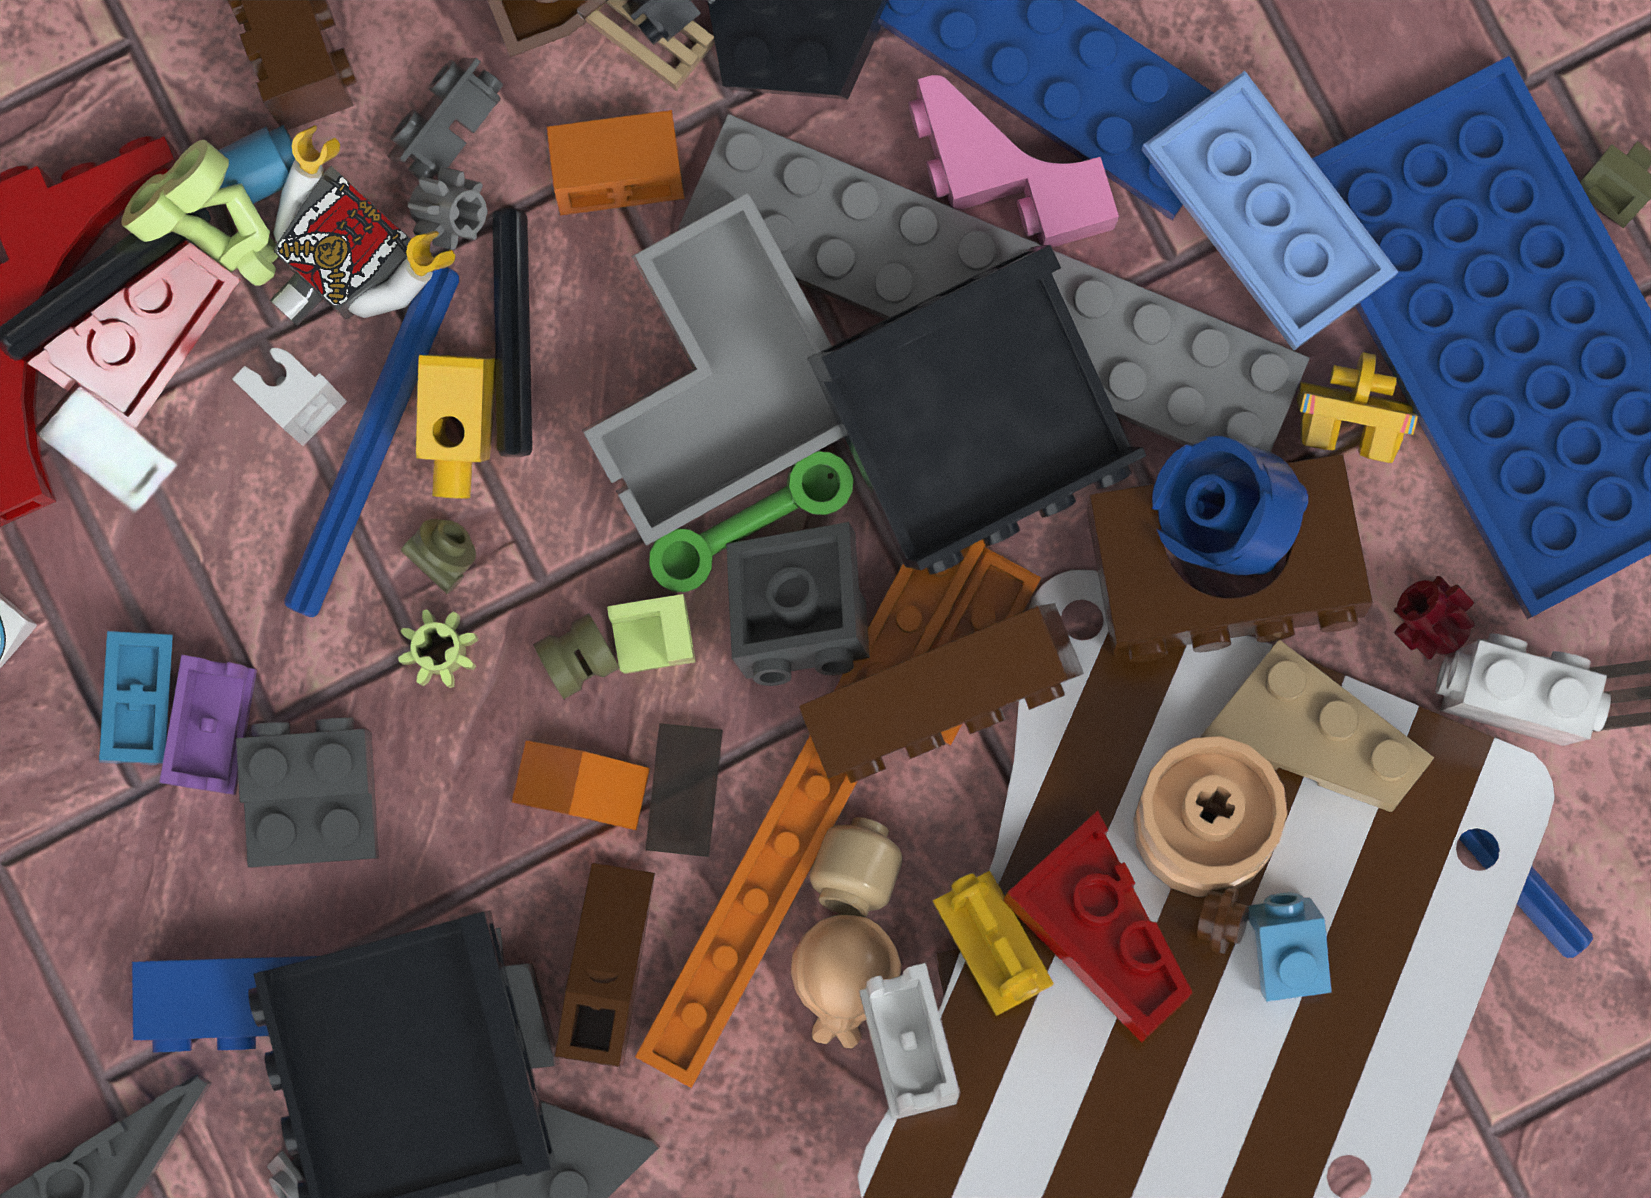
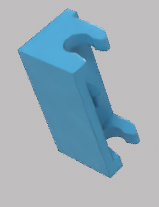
(135, 698)

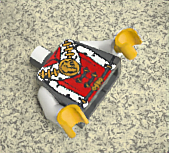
(343, 243)

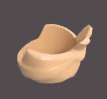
(832, 968)

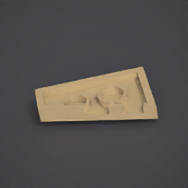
(1320, 731)

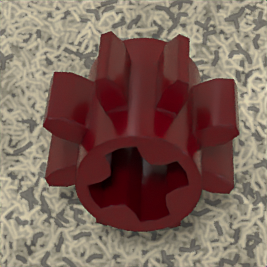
(1434, 617)

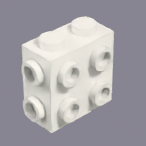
(1524, 692)

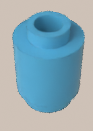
(259, 162)

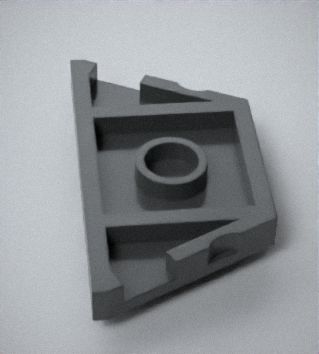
(589, 1158)

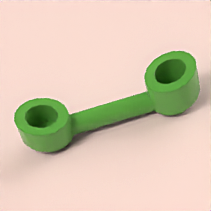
(685, 558)

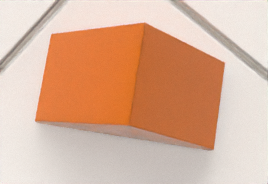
(581, 784)

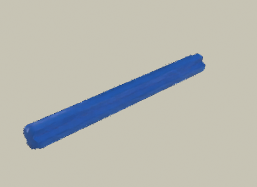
(370, 444)

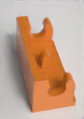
(615, 162)

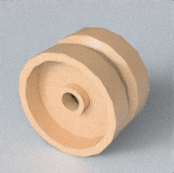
(1218, 779)

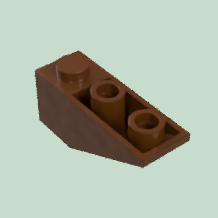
(605, 966)

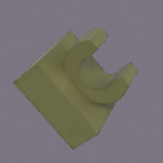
(1620, 182)

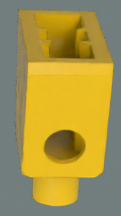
(458, 389)

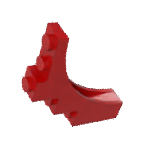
(45, 238)

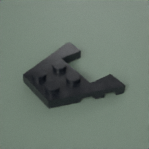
(794, 44)

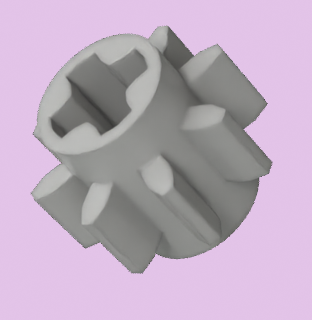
(448, 206)

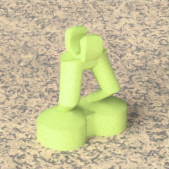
(195, 184)

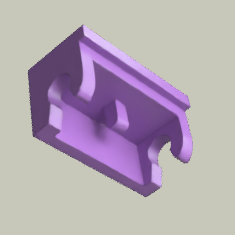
(205, 720)

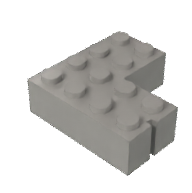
(751, 390)

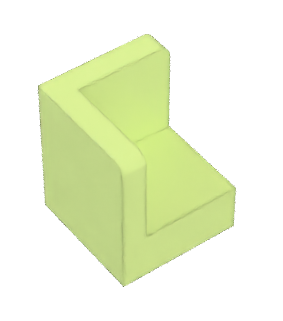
(652, 633)

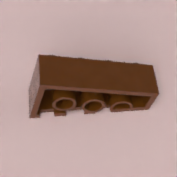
(295, 59)
(942, 690)

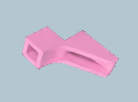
(982, 165)

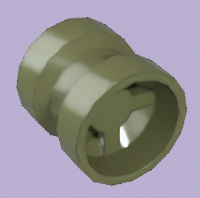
(564, 665)

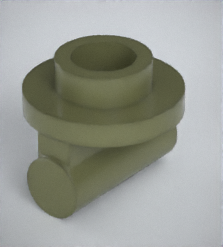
(441, 551)

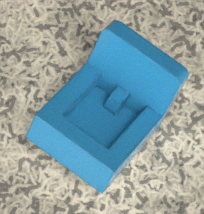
(1290, 947)

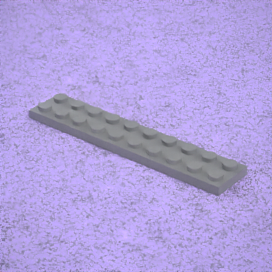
(897, 248)

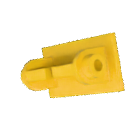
(992, 942)

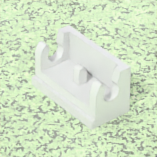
(298, 401)
(909, 1043)

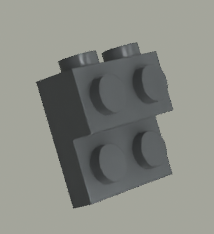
(796, 604)
(308, 794)

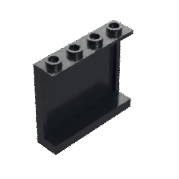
(974, 411)
(403, 1066)

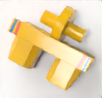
(1382, 418)

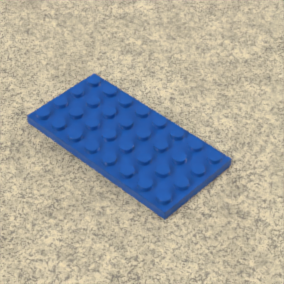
(1510, 330)

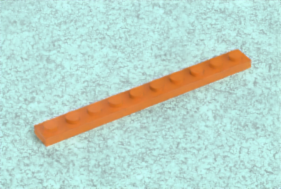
(787, 843)

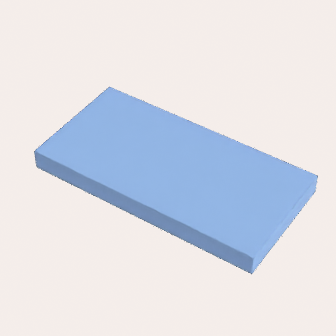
(1269, 210)

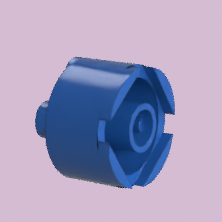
(1228, 506)

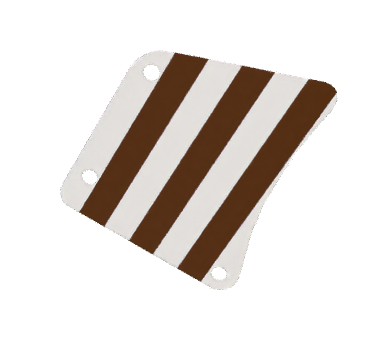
(1229, 1086)

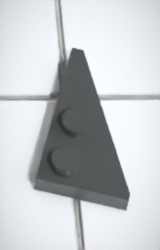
(121, 1156)

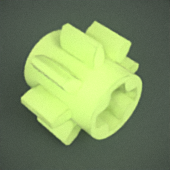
(422, 641)

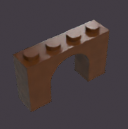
(1157, 610)

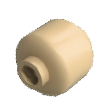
(856, 867)

